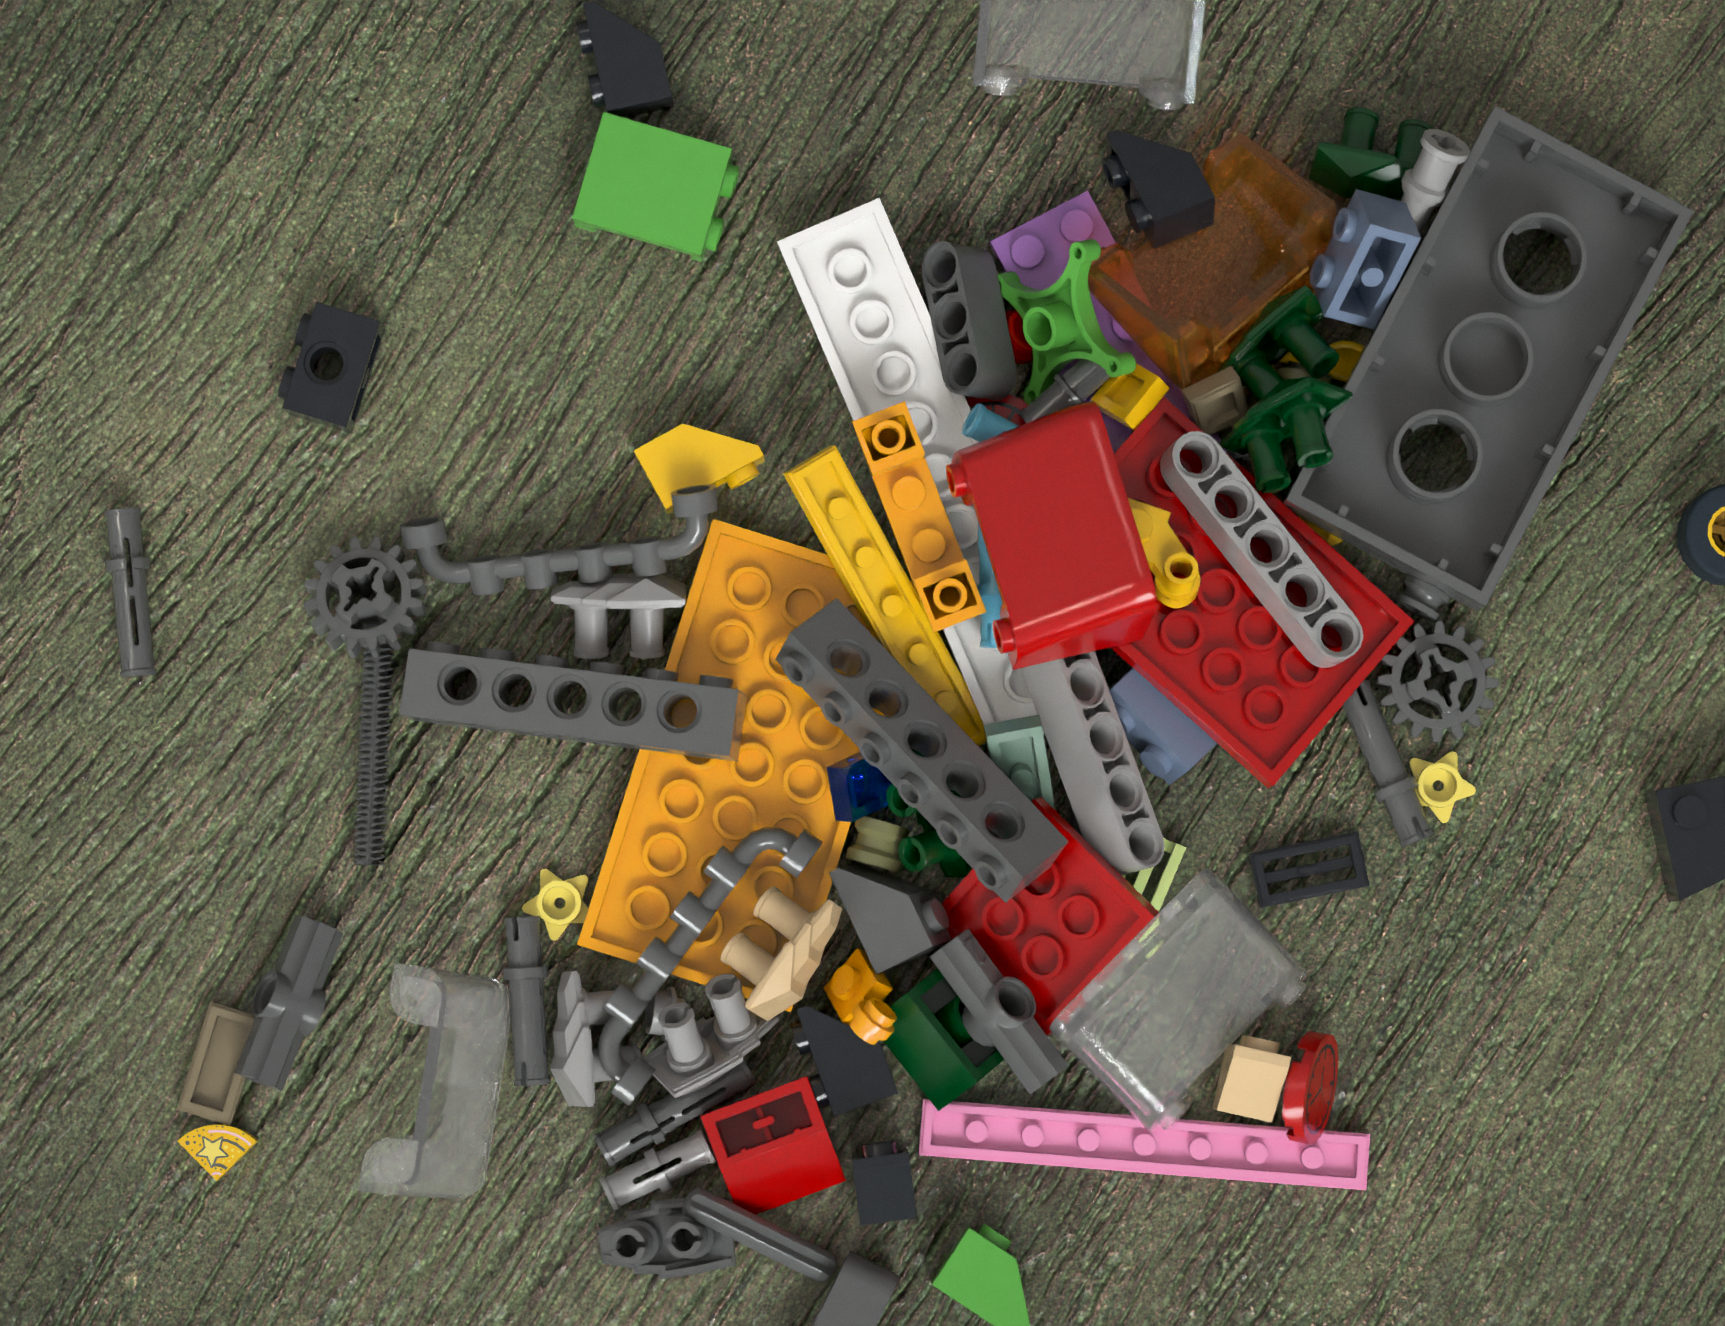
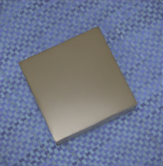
(1216, 401)

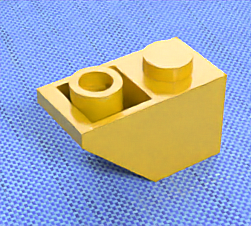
(694, 458)

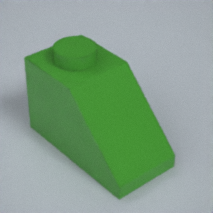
(984, 1277)

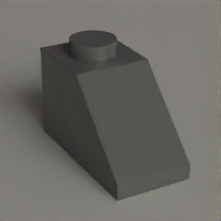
(891, 916)

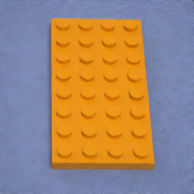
(687, 807)

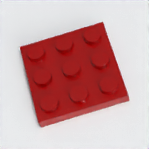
(1058, 926)

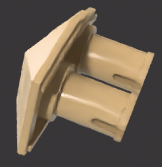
(782, 979)

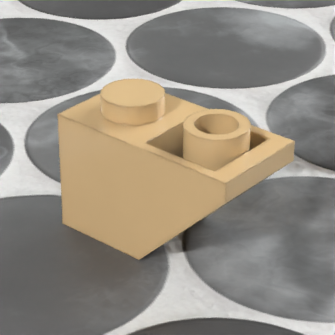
(1251, 1079)

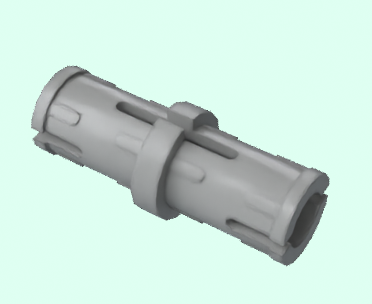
(622, 1188)

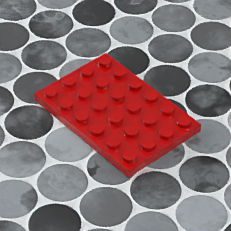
(1224, 651)

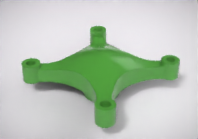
(1062, 322)

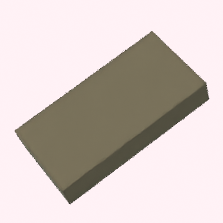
(211, 1084)

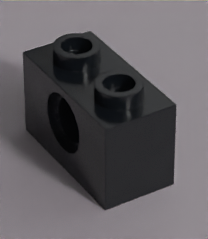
(336, 400)

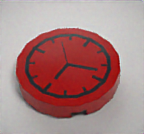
(1311, 1088)

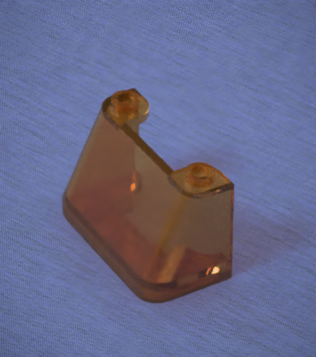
(1206, 289)

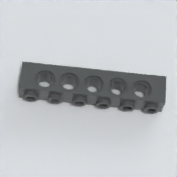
(431, 699)
(917, 722)

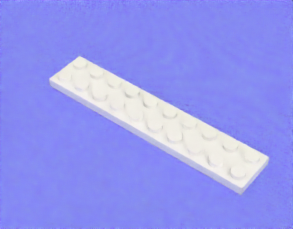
(887, 354)

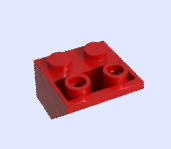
(773, 1147)

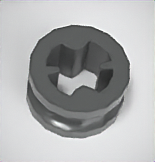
(1421, 598)

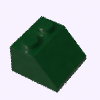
(935, 1044)

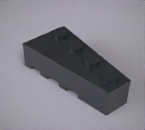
(1689, 835)

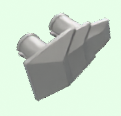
(642, 595)
(709, 1048)
(574, 1060)

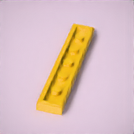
(879, 583)

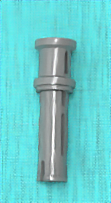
(1429, 179)

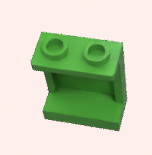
(655, 186)

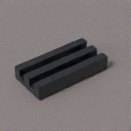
(1261, 879)

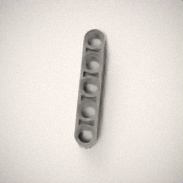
(1288, 559)
(1095, 761)

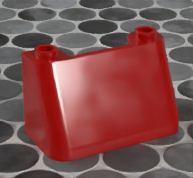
(1057, 537)

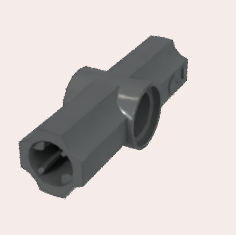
(288, 1002)
(999, 1011)

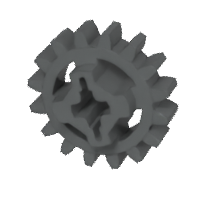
(349, 581)
(1445, 707)

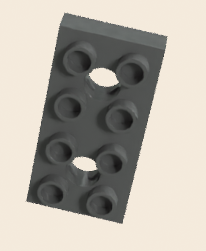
(1488, 358)

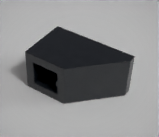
(628, 63)
(1161, 187)
(848, 1067)
(883, 1183)

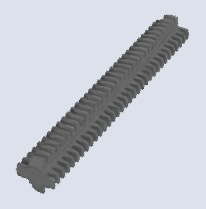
(373, 757)

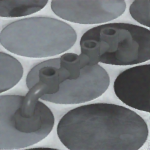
(541, 566)
(662, 957)

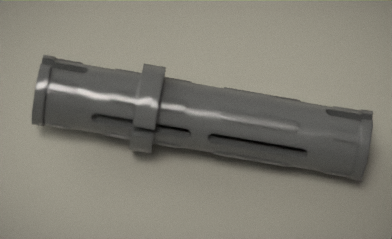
(125, 525)
(1386, 766)
(527, 1000)
(668, 1113)

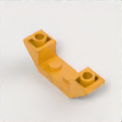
(918, 517)

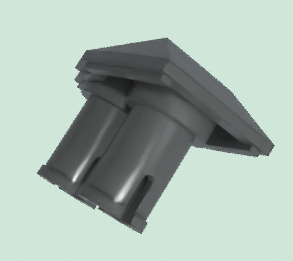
(665, 1242)

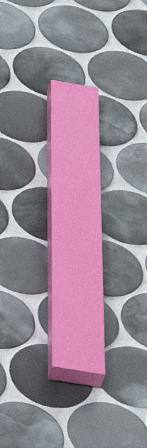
(1123, 1144)

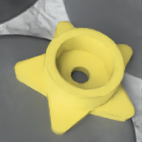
(1453, 784)
(544, 903)

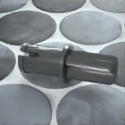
(1067, 390)

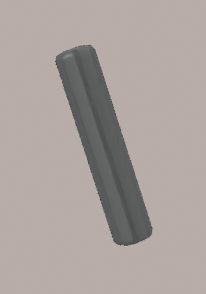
(759, 1234)

